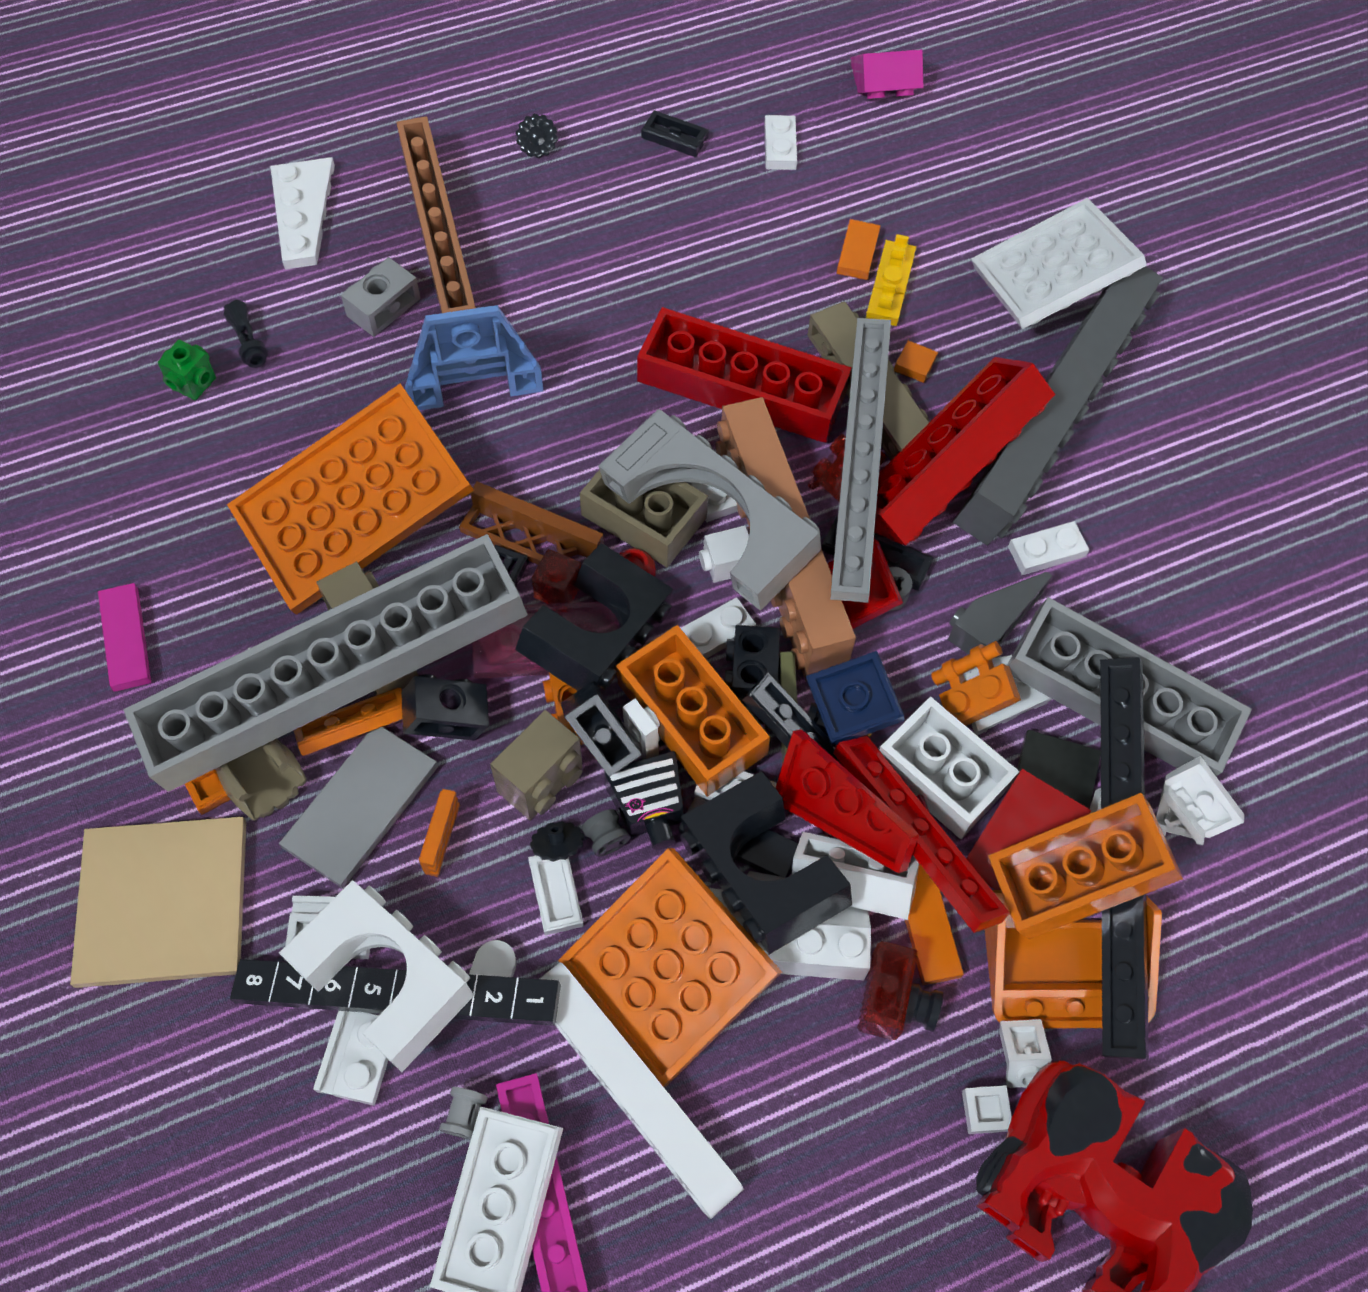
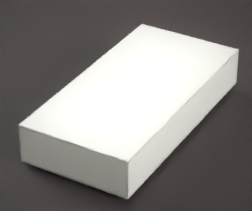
(556, 895)

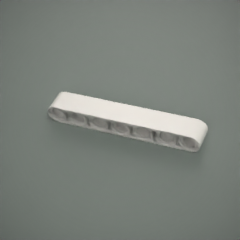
(642, 1097)

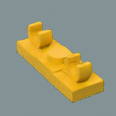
(891, 280)

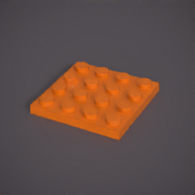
(669, 966)

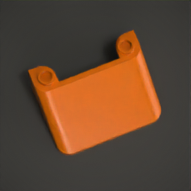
(1058, 972)

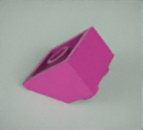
(888, 72)

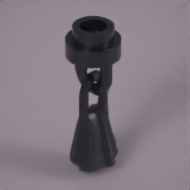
(251, 351)

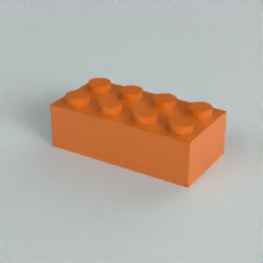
(695, 709)
(1085, 867)

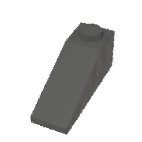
(996, 614)

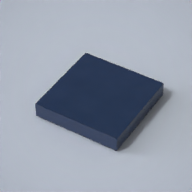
(855, 698)

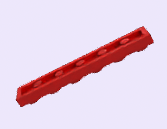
(934, 848)

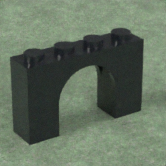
(588, 656)
(771, 909)

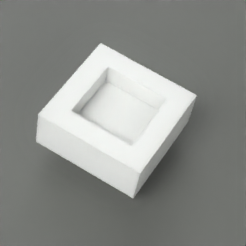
(987, 1109)

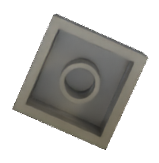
(538, 765)

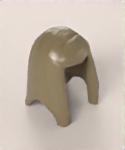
(262, 779)

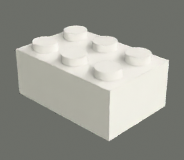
(948, 766)

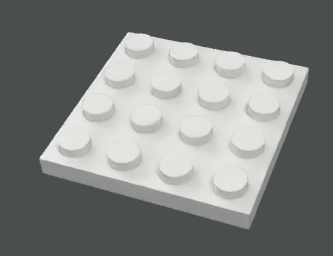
(1058, 263)

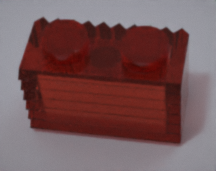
(887, 990)

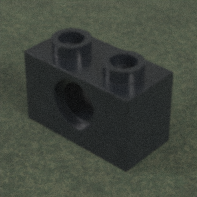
(428, 717)
(600, 729)

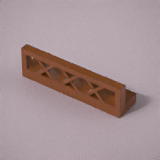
(528, 518)

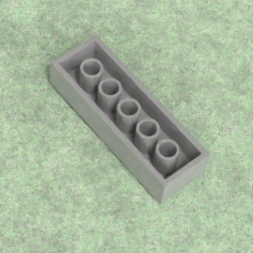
(1180, 712)

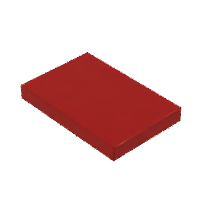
(1024, 813)

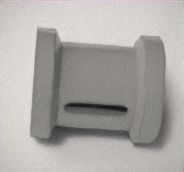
(463, 1112)

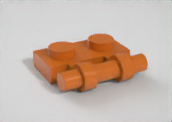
(982, 694)

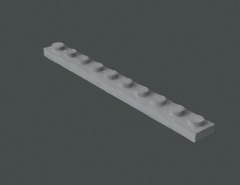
(861, 463)

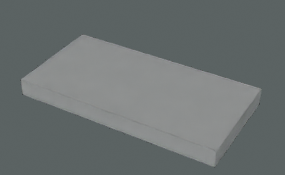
(358, 805)

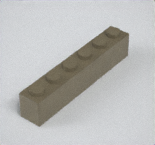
(834, 338)

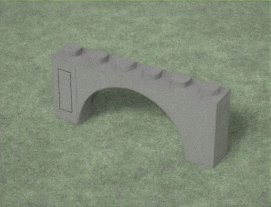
(668, 453)

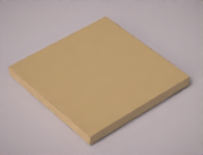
(159, 902)

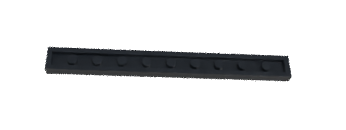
(1124, 924)

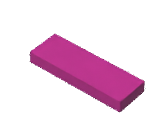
(124, 637)

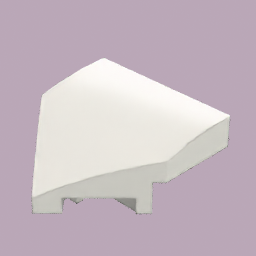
(1196, 803)

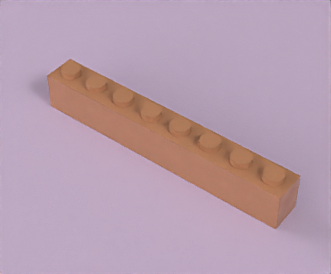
(435, 216)

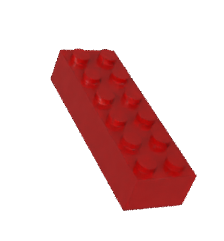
(733, 367)
(957, 446)

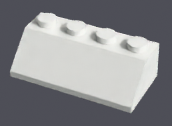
(830, 950)

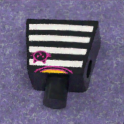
(648, 797)

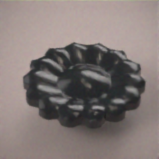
(536, 135)
(557, 841)

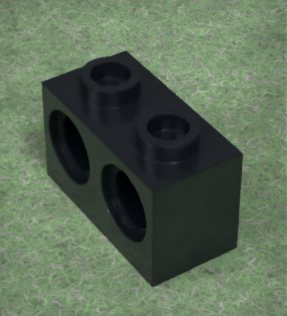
(749, 665)

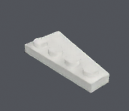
(301, 208)

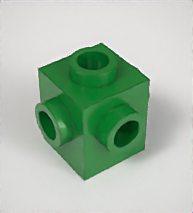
(187, 369)

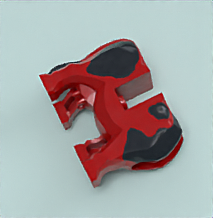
(1059, 1156)

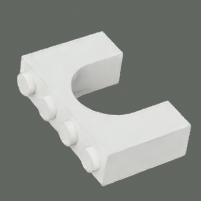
(431, 988)

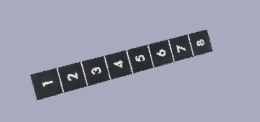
(375, 988)

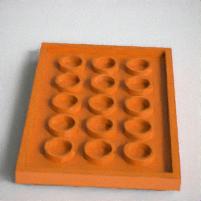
(349, 497)

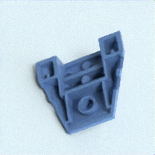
(469, 348)

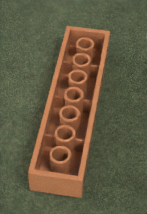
(811, 620)

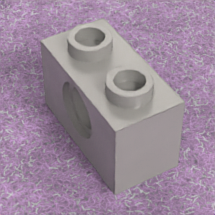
(380, 296)

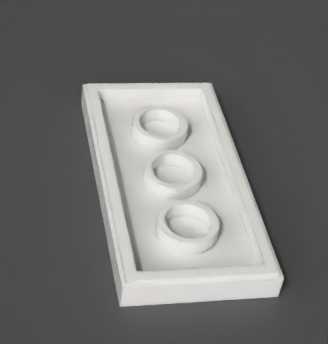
(497, 1204)

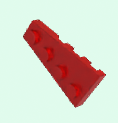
(839, 804)

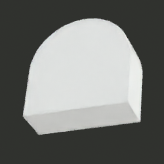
(494, 959)

